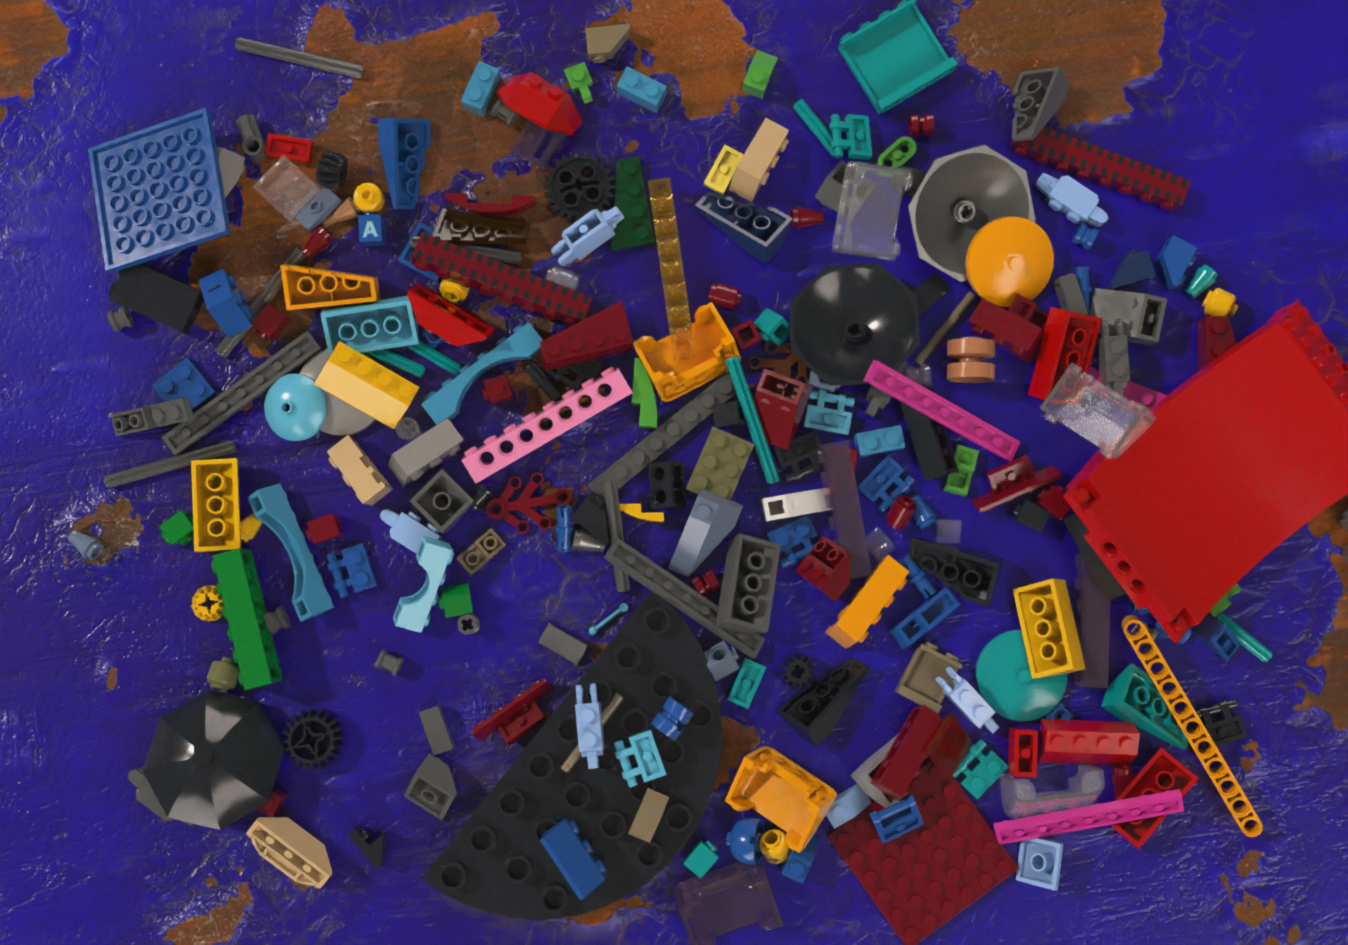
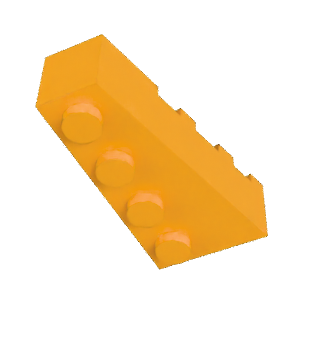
(320, 287)
(868, 603)

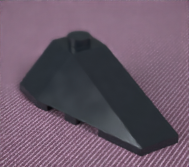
(962, 569)
(820, 707)

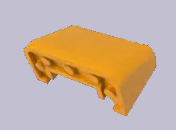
(712, 348)
(781, 794)

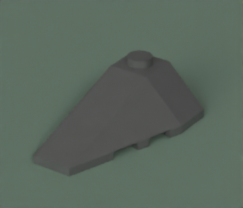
(1036, 100)

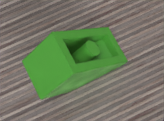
(759, 74)

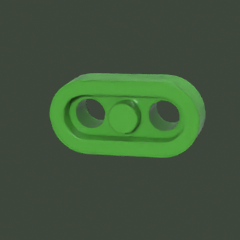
(895, 155)

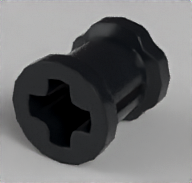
(480, 496)

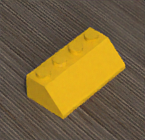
(366, 385)
(216, 505)
(1048, 628)

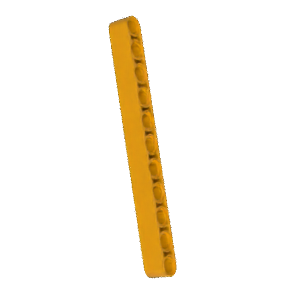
(1199, 733)

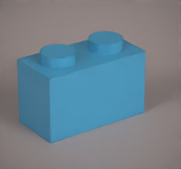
(481, 89)
(641, 89)
(879, 441)

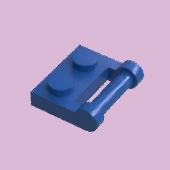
(897, 819)

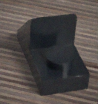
(372, 850)

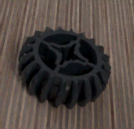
(294, 746)

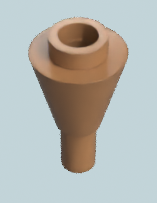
(345, 211)

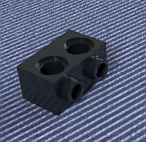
(667, 485)

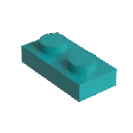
(746, 683)

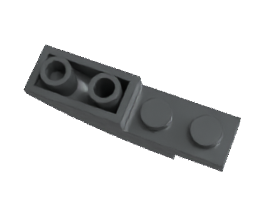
(152, 416)

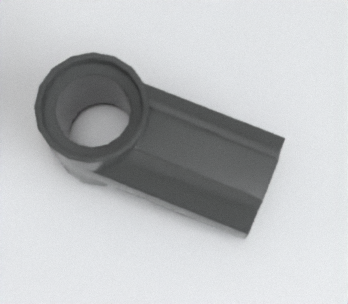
(251, 137)

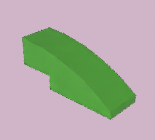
(644, 396)

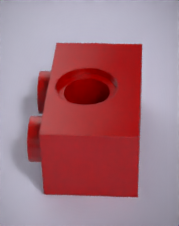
(1022, 752)

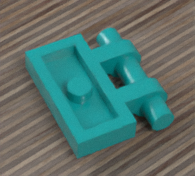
(857, 136)
(985, 771)

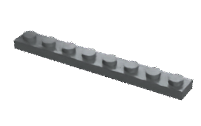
(241, 393)
(666, 435)
(679, 595)

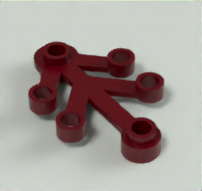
(525, 503)

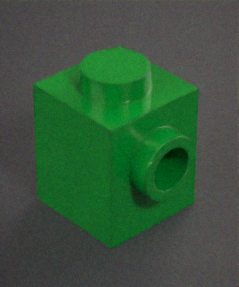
(178, 529)
(456, 600)

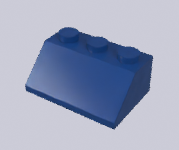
(574, 857)

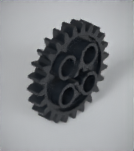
(575, 167)

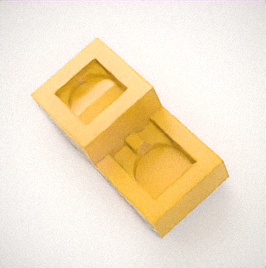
(635, 510)

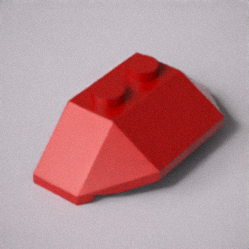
(540, 102)
(447, 319)

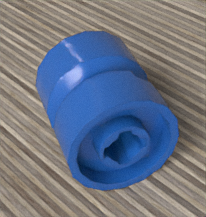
(672, 718)

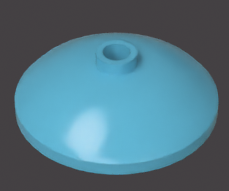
(306, 409)

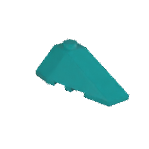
(1138, 701)

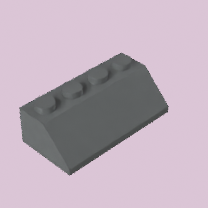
(748, 584)

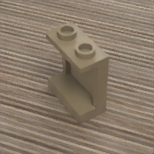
(920, 674)

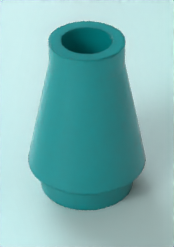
(1201, 281)

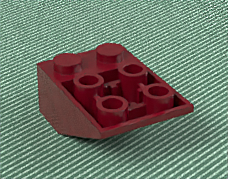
(780, 407)

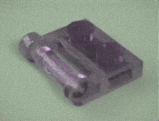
(530, 141)

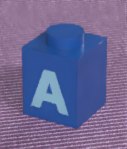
(371, 229)

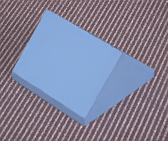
(1040, 862)

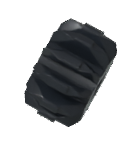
(332, 170)
(803, 675)

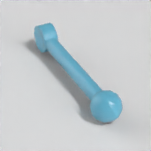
(622, 608)

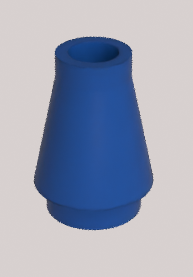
(923, 514)

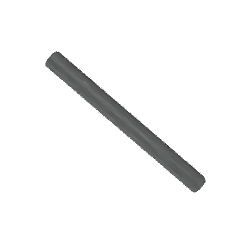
(299, 57)
(260, 302)
(169, 464)

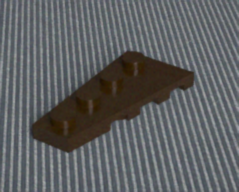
(471, 228)

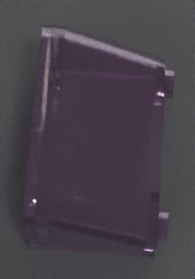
(726, 902)

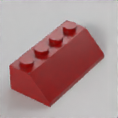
(1066, 340)
(1087, 742)
(1157, 776)

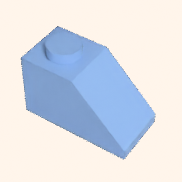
(847, 806)

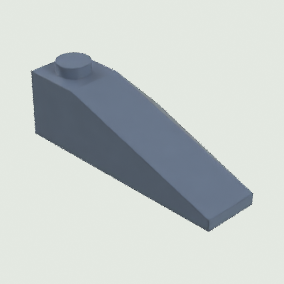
(706, 527)

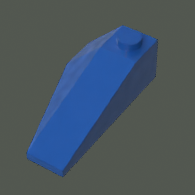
(403, 154)

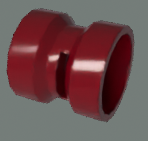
(921, 125)
(709, 579)

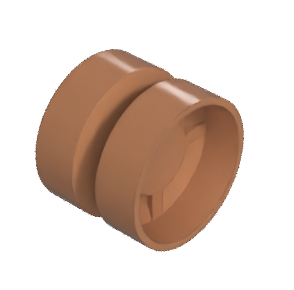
(970, 353)

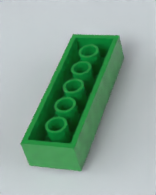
(245, 614)

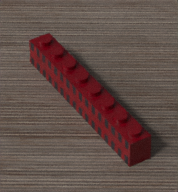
(1105, 168)
(500, 280)

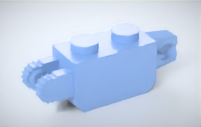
(1072, 199)
(587, 234)
(408, 530)
(968, 701)
(589, 726)

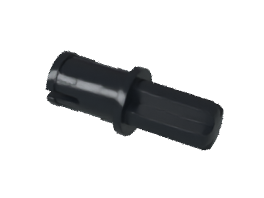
(543, 381)

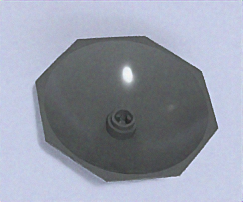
(959, 199)

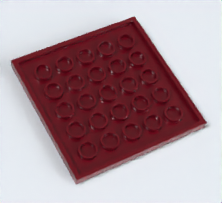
(932, 869)

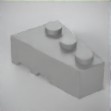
(425, 452)

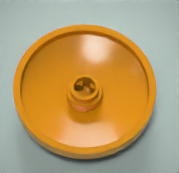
(1009, 259)

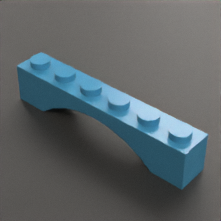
(519, 346)
(273, 509)

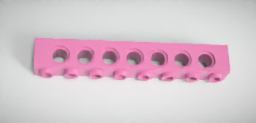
(480, 470)

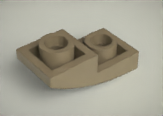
(481, 552)
(648, 815)

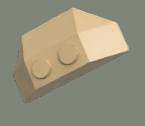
(291, 850)

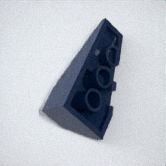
(751, 227)

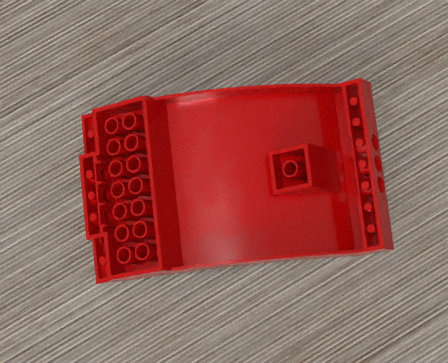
(1222, 471)

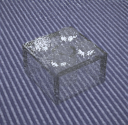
(287, 188)

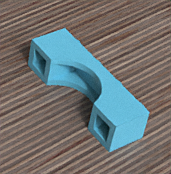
(414, 610)

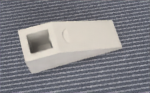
(794, 504)

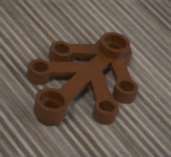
(781, 366)

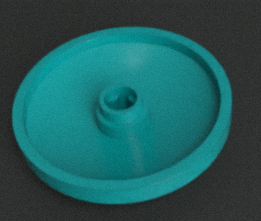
(1007, 683)

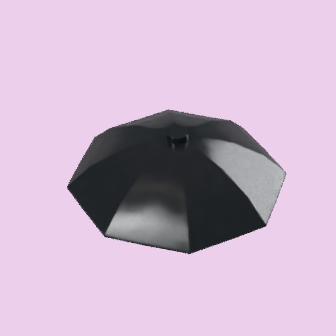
(851, 319)
(213, 760)

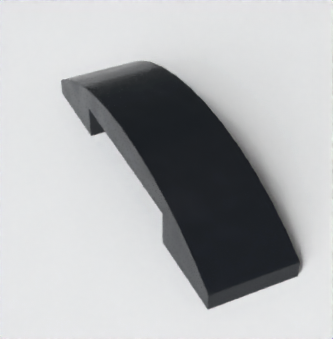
(930, 292)

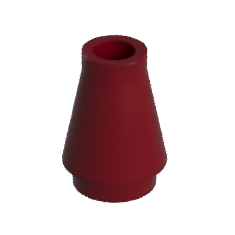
(805, 217)
(318, 241)
(1122, 777)

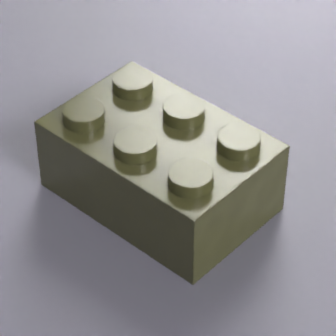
(720, 464)

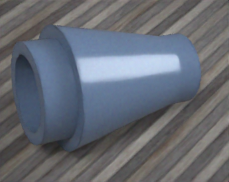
(86, 545)

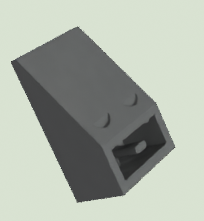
(1139, 312)

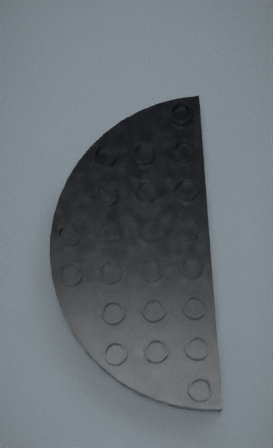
(498, 852)

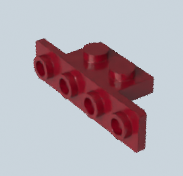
(1012, 481)
(517, 716)

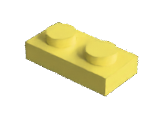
(723, 169)

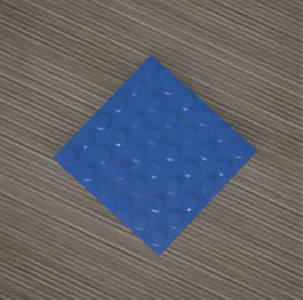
(158, 190)

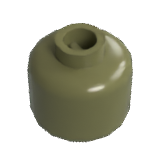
(223, 675)

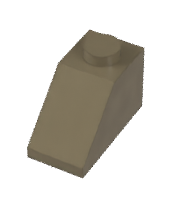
(605, 41)

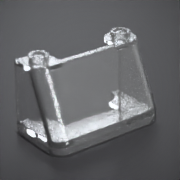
(870, 210)
(1096, 412)
(1022, 801)

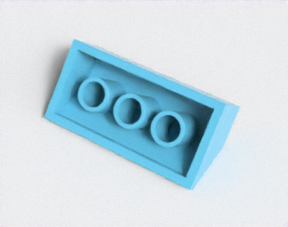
(371, 325)

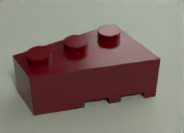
(1007, 330)

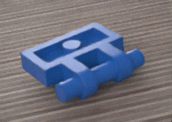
(880, 479)
(790, 535)
(358, 567)

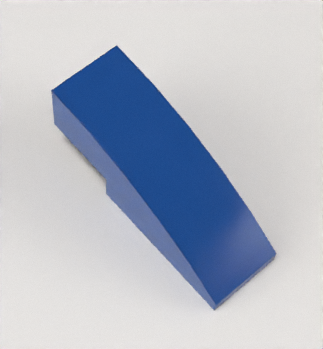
(924, 618)

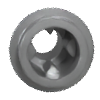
(586, 541)

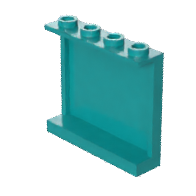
(895, 56)

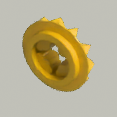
(203, 611)

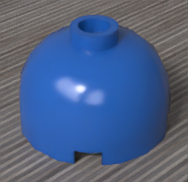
(745, 840)

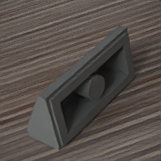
(1070, 294)
(563, 643)
(437, 730)

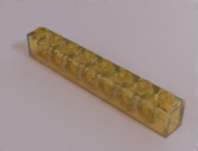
(671, 269)

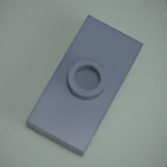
(318, 209)

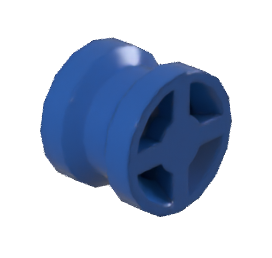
(1085, 236)

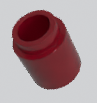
(725, 296)
(901, 512)

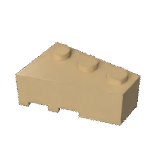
(758, 159)
(359, 471)

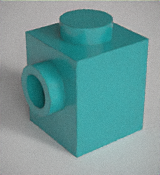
(772, 327)
(701, 858)

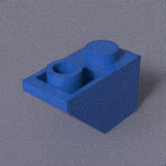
(1174, 260)

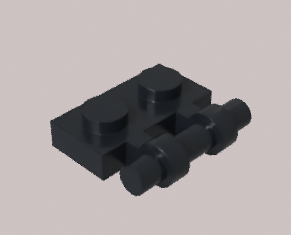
(584, 370)
(800, 449)
(1225, 729)

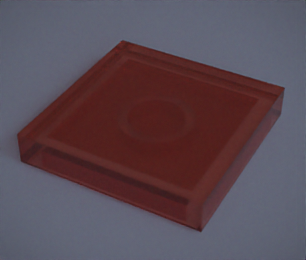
(948, 746)

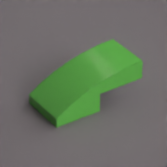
(966, 460)

